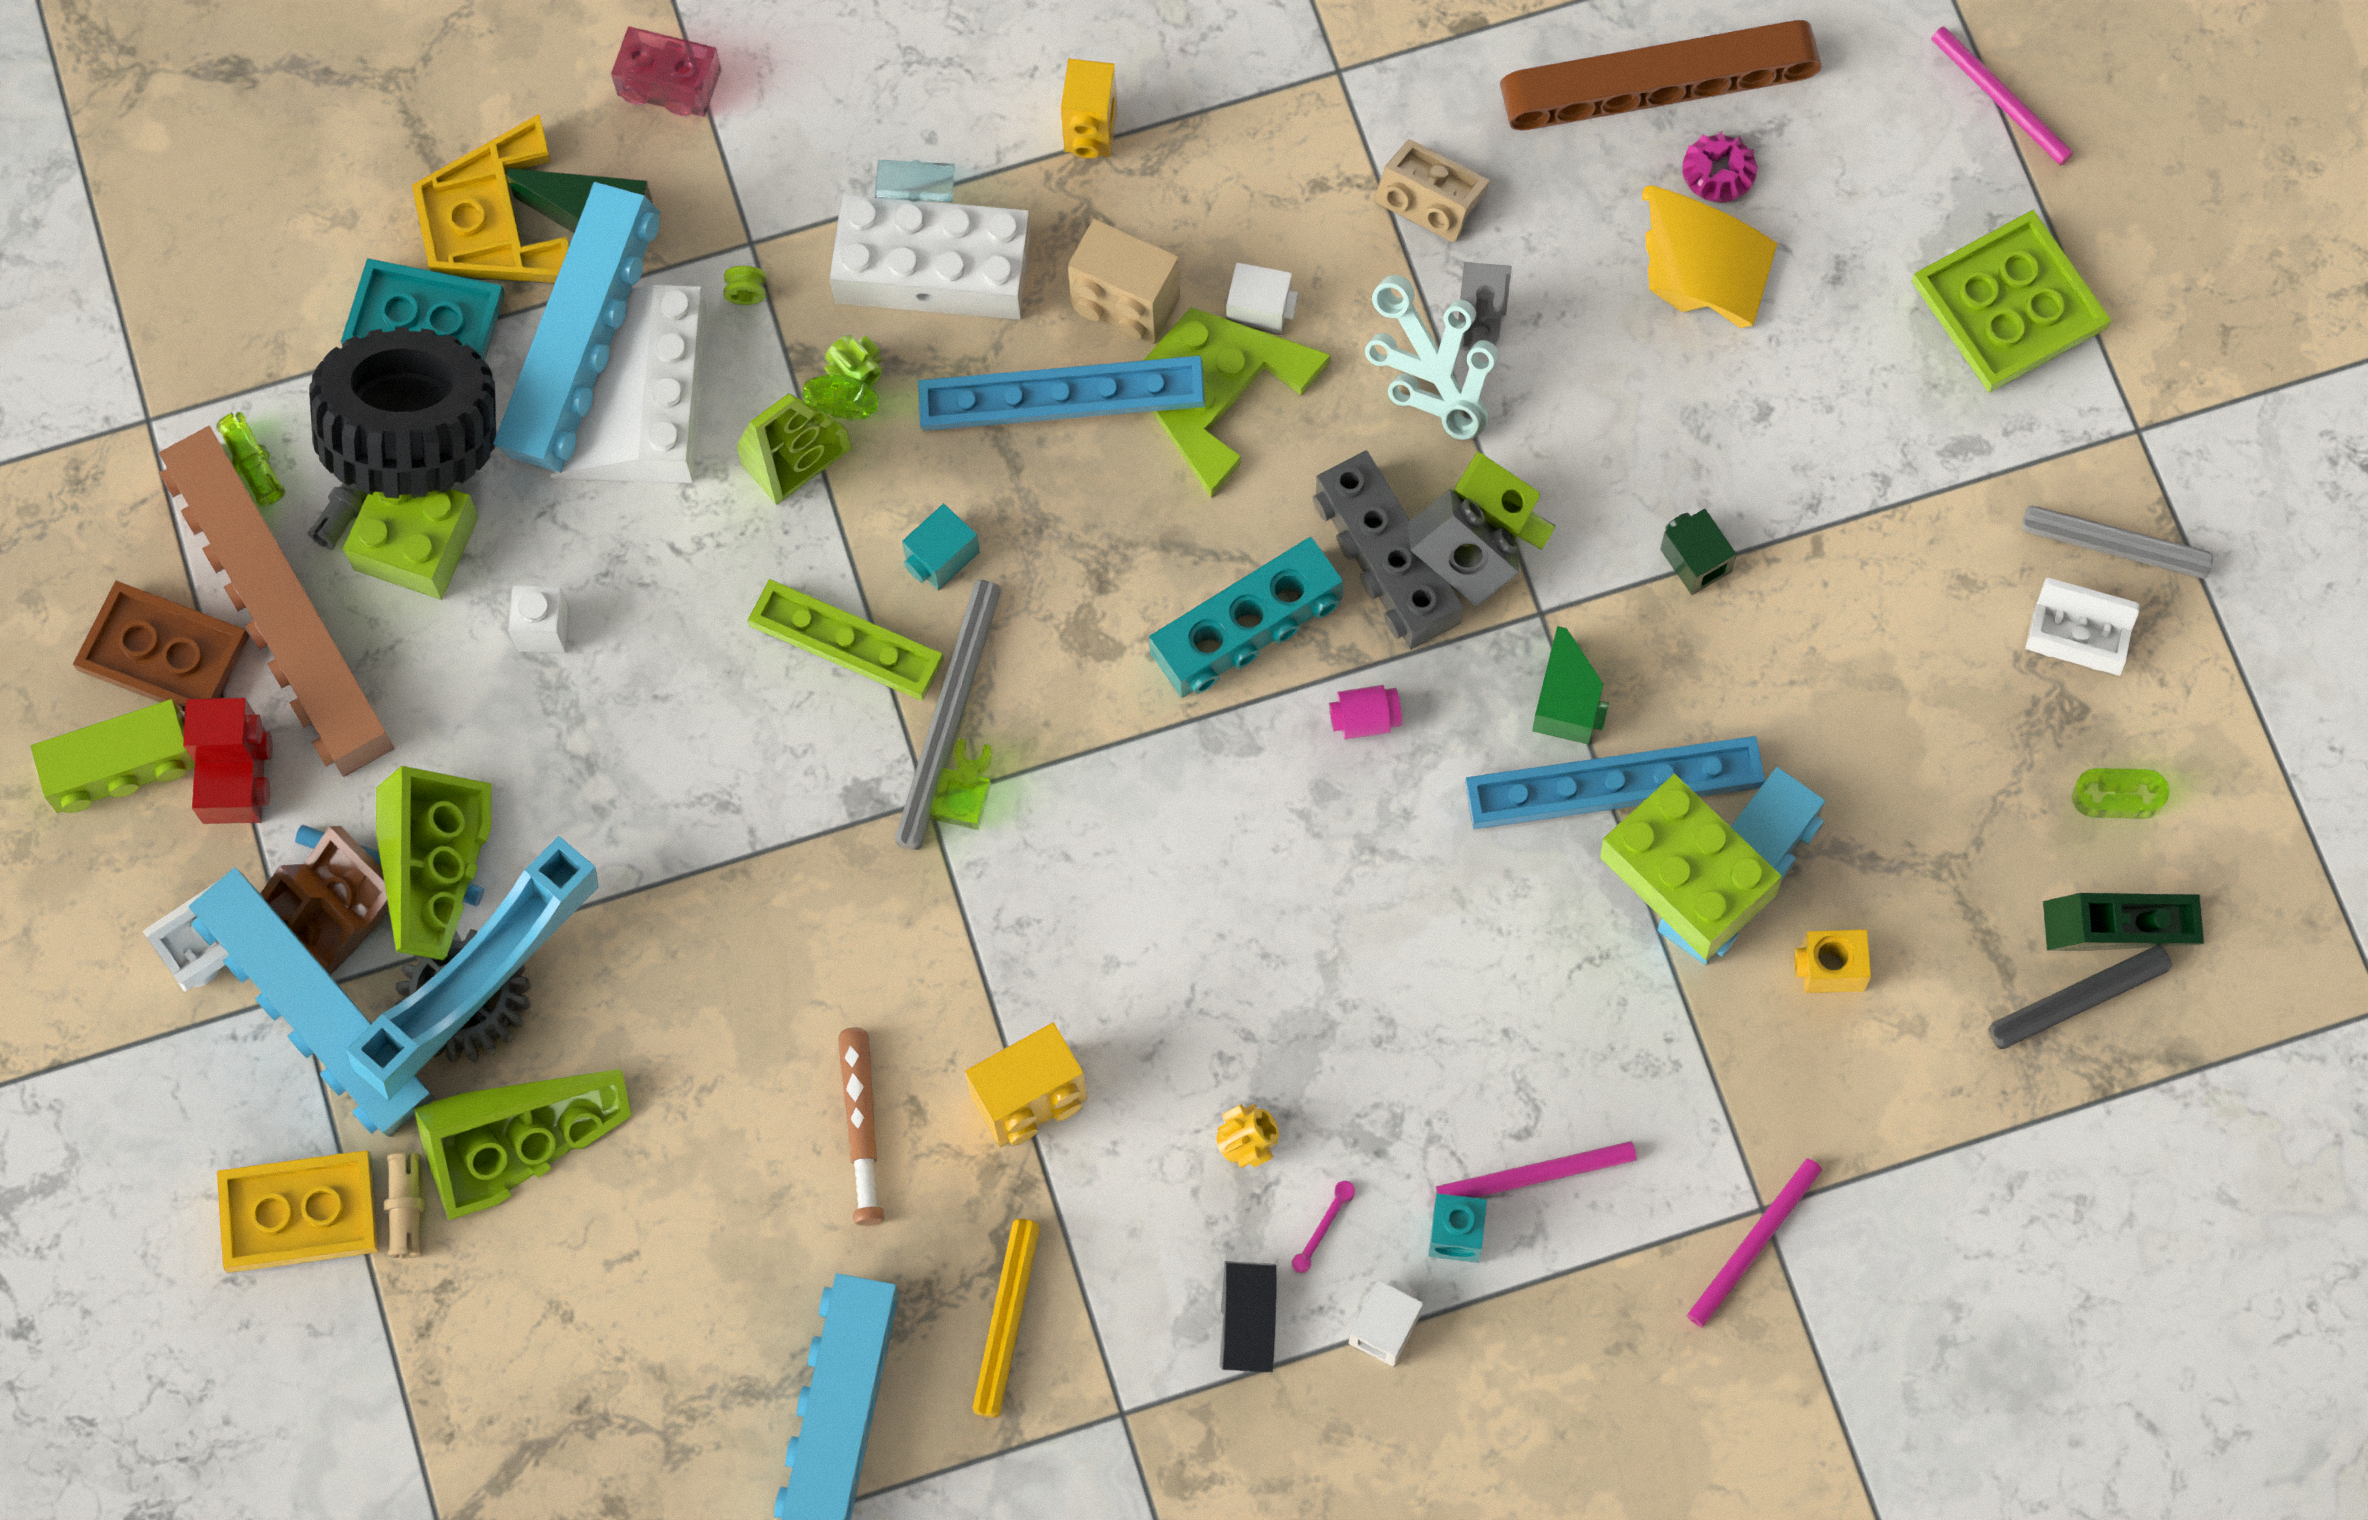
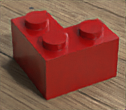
(229, 760)

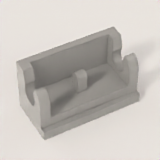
(1487, 290)

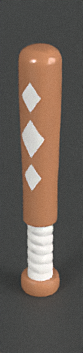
(858, 1098)

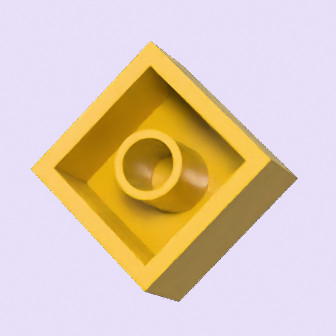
(1027, 1086)

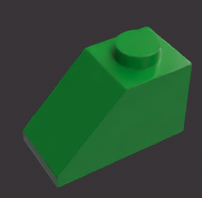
(1569, 694)

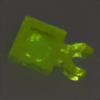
(962, 792)

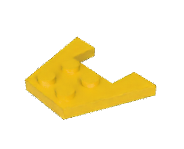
(471, 217)

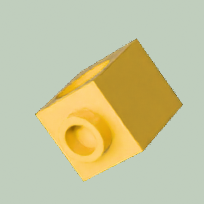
(1852, 950)

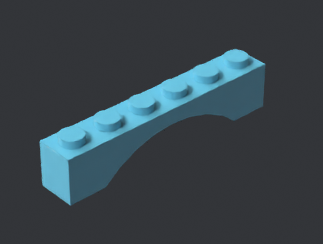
(423, 1022)

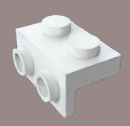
(2082, 626)
(183, 949)

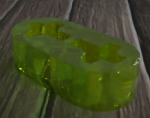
(2120, 782)

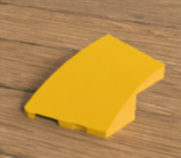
(1705, 257)

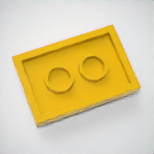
(297, 1211)

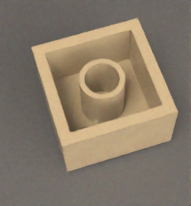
(1123, 281)

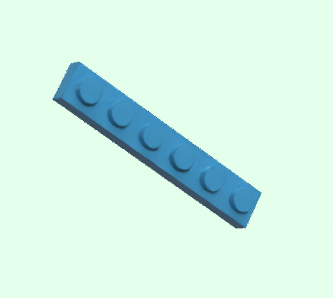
(1061, 393)
(1611, 782)

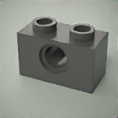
(1472, 569)

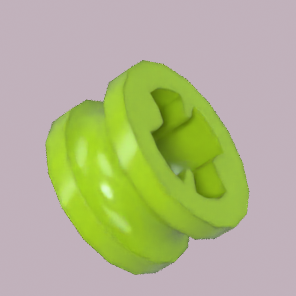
(744, 285)

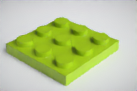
(2011, 301)

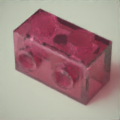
(666, 72)

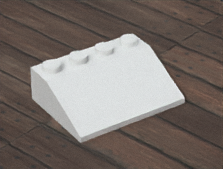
(647, 394)

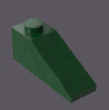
(563, 194)
(2122, 921)

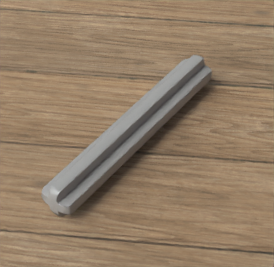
(2117, 542)

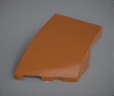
(330, 898)

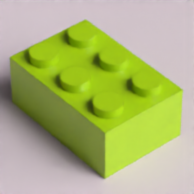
(1690, 866)

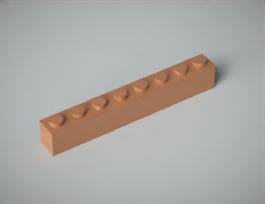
(276, 601)

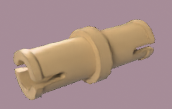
(404, 1205)

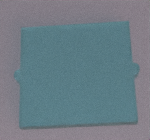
(914, 180)

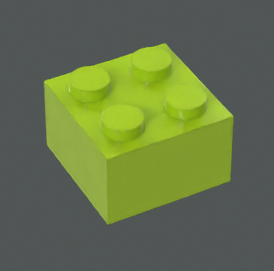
(412, 539)

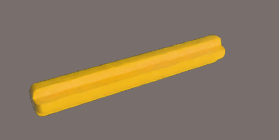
(1006, 1318)

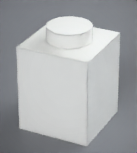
(1261, 298)
(538, 619)
(1386, 1321)

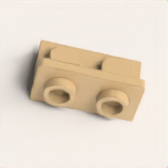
(1430, 189)

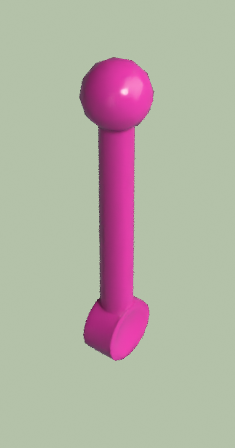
(1343, 1193)

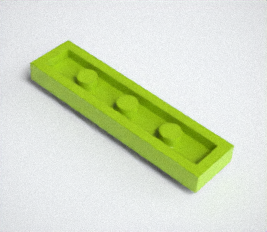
(846, 640)

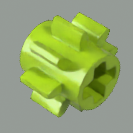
(855, 359)

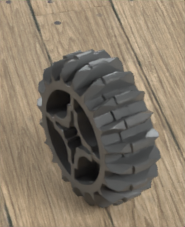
(491, 1024)

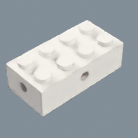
(930, 257)

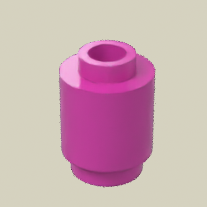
(1365, 711)

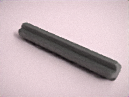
(2080, 997)

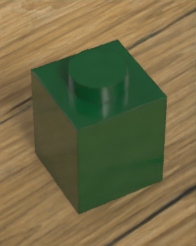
(1697, 550)

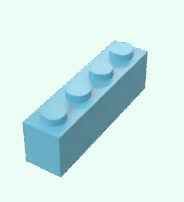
(1773, 826)

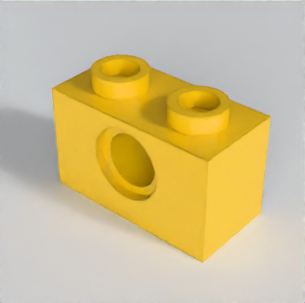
(1089, 108)

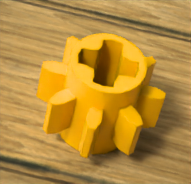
(1247, 1135)

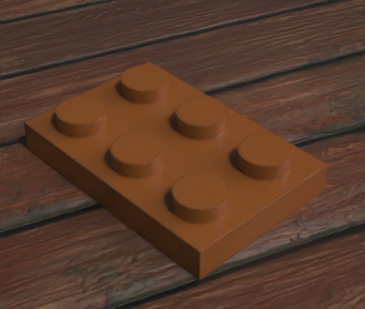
(159, 647)

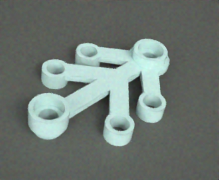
(1433, 363)

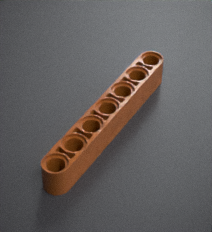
(1660, 75)

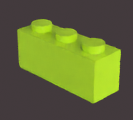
(112, 757)

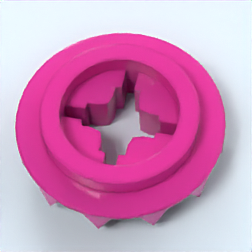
(1726, 184)

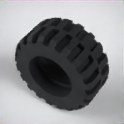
(403, 412)

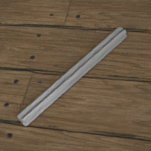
(947, 714)

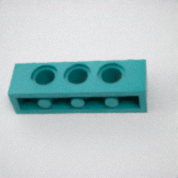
(1298, 569)

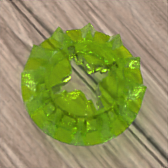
(840, 396)

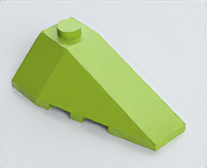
(428, 852)

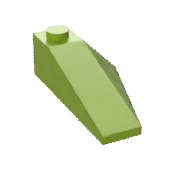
(790, 446)
(503, 1135)

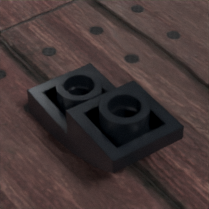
(1248, 1316)

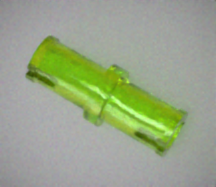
(250, 459)

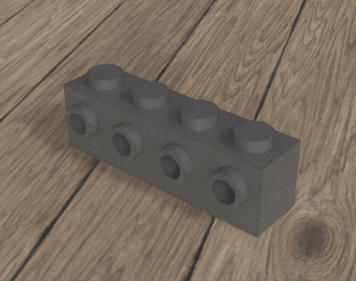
(1377, 536)

